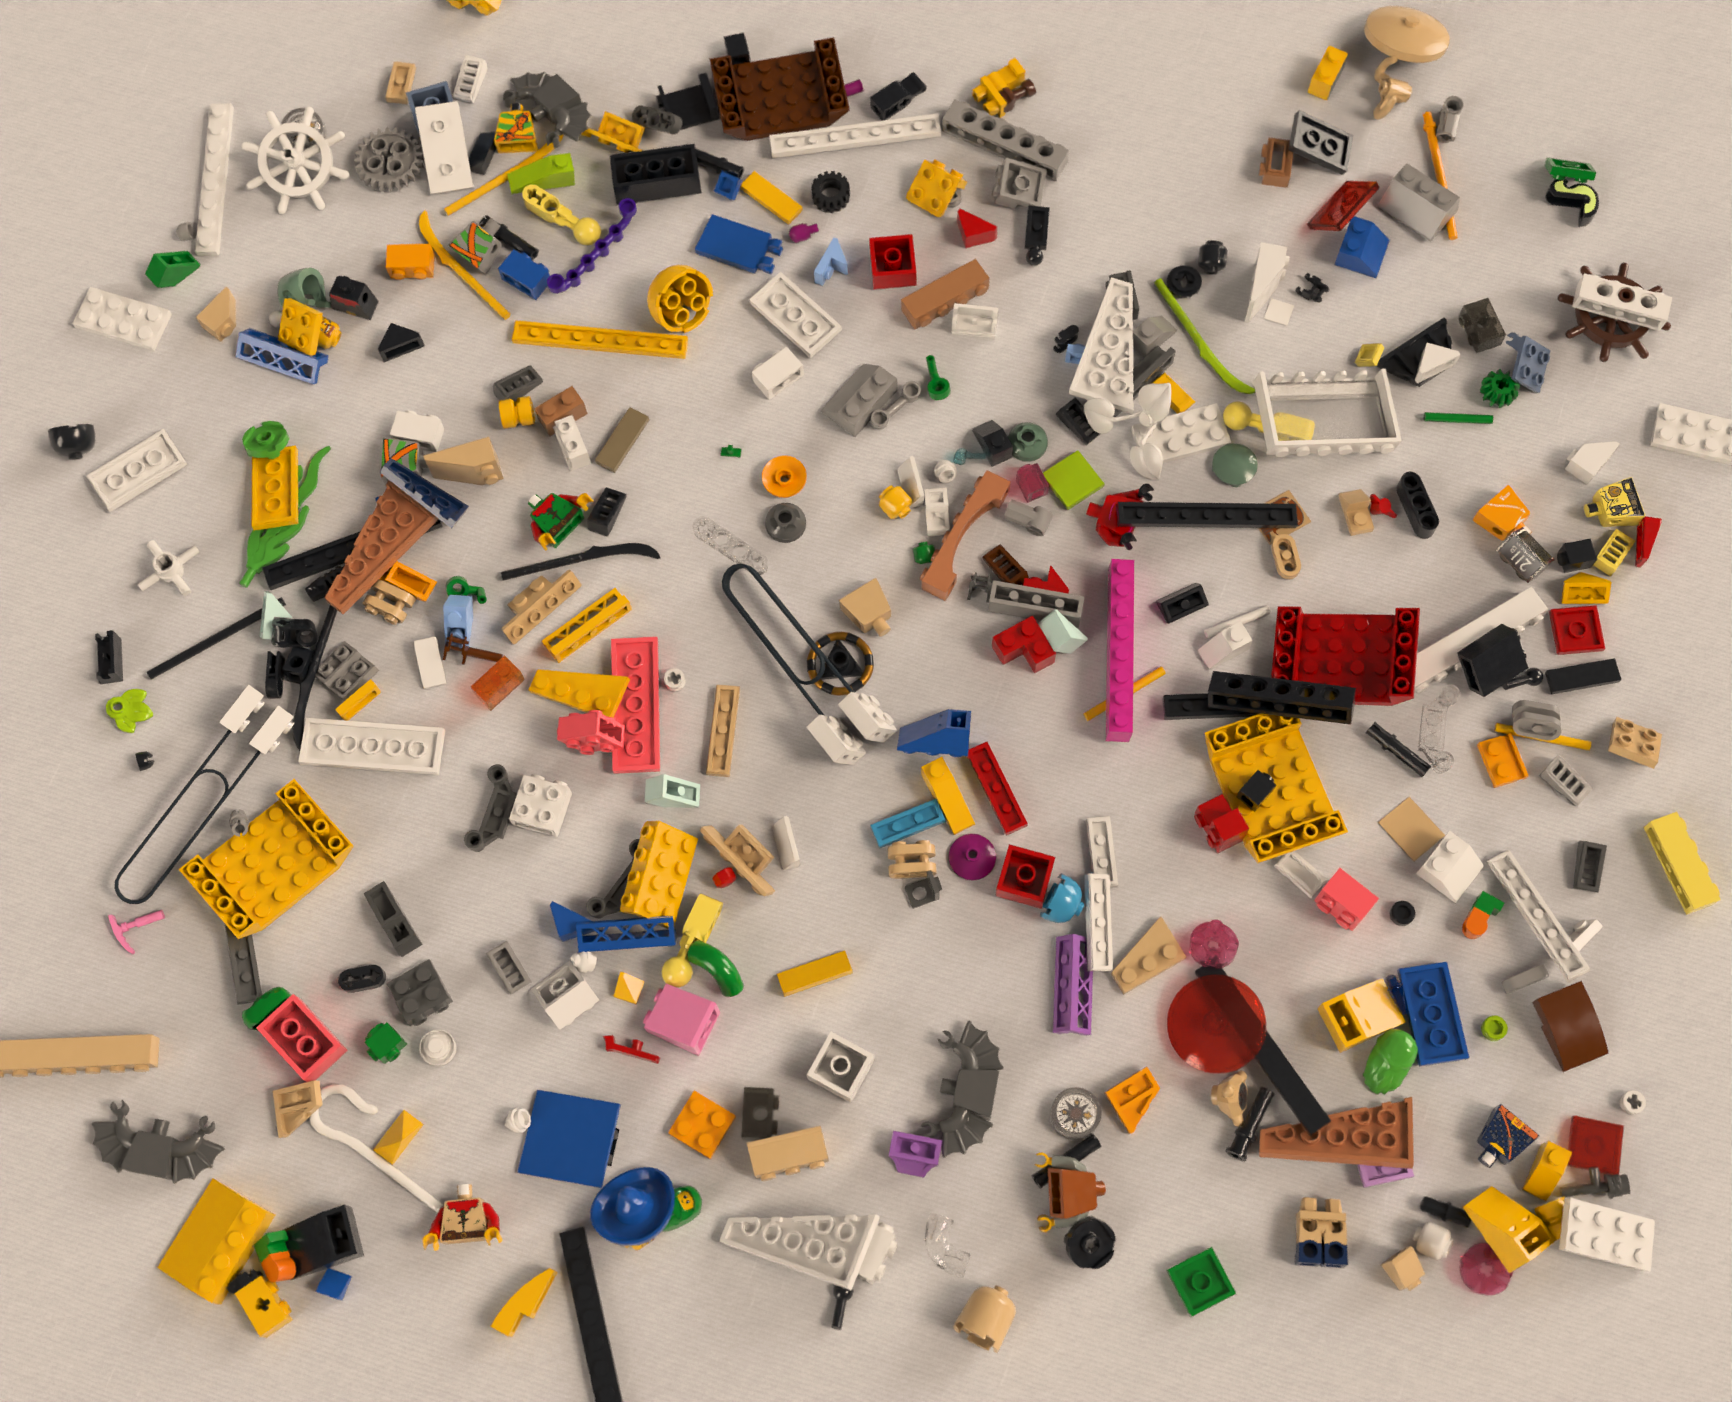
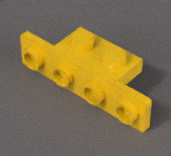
(618, 131)

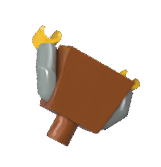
(1071, 1191)

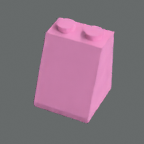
(681, 1018)

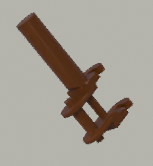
(469, 651)

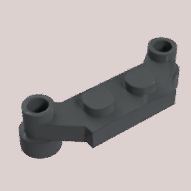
(497, 813)
(612, 901)

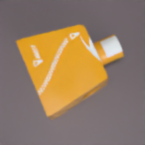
(1503, 514)

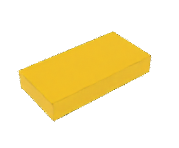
(358, 700)

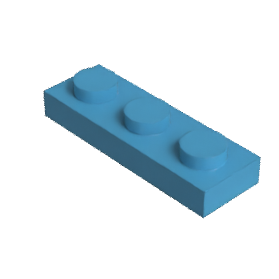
(907, 823)

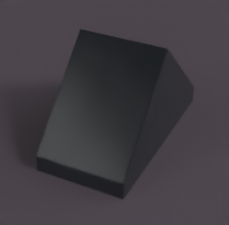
(399, 342)

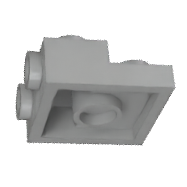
(1019, 184)

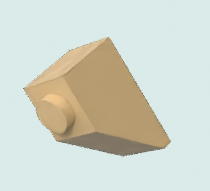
(219, 315)
(1404, 1269)

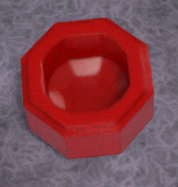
(724, 878)

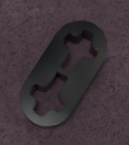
(362, 984)

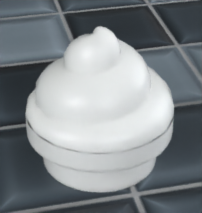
(945, 471)
(584, 961)
(518, 1120)

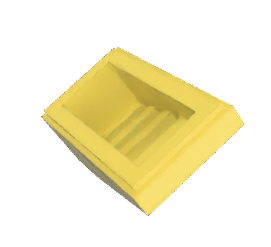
(1607, 566)

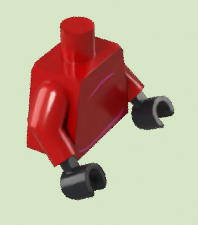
(1107, 516)

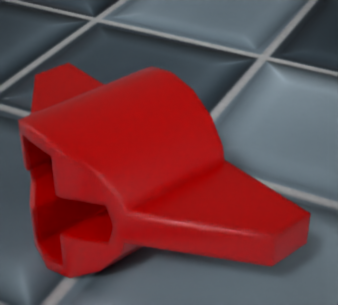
(1381, 506)

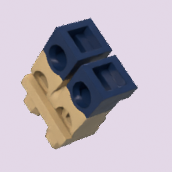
(1319, 1226)

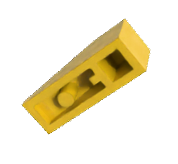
(945, 790)

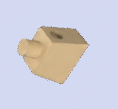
(867, 608)

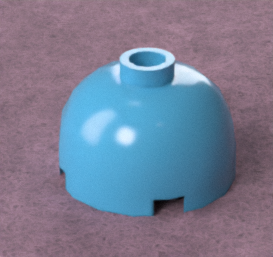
(1063, 901)

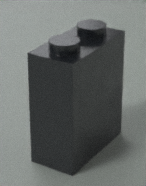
(1493, 660)

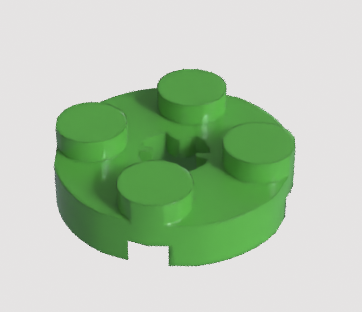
(265, 440)

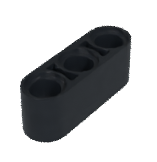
(1417, 495)

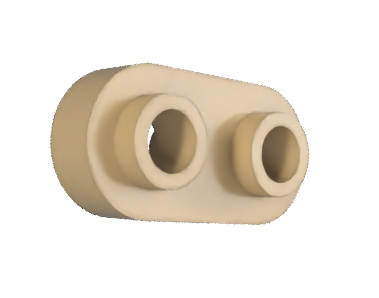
(1286, 557)

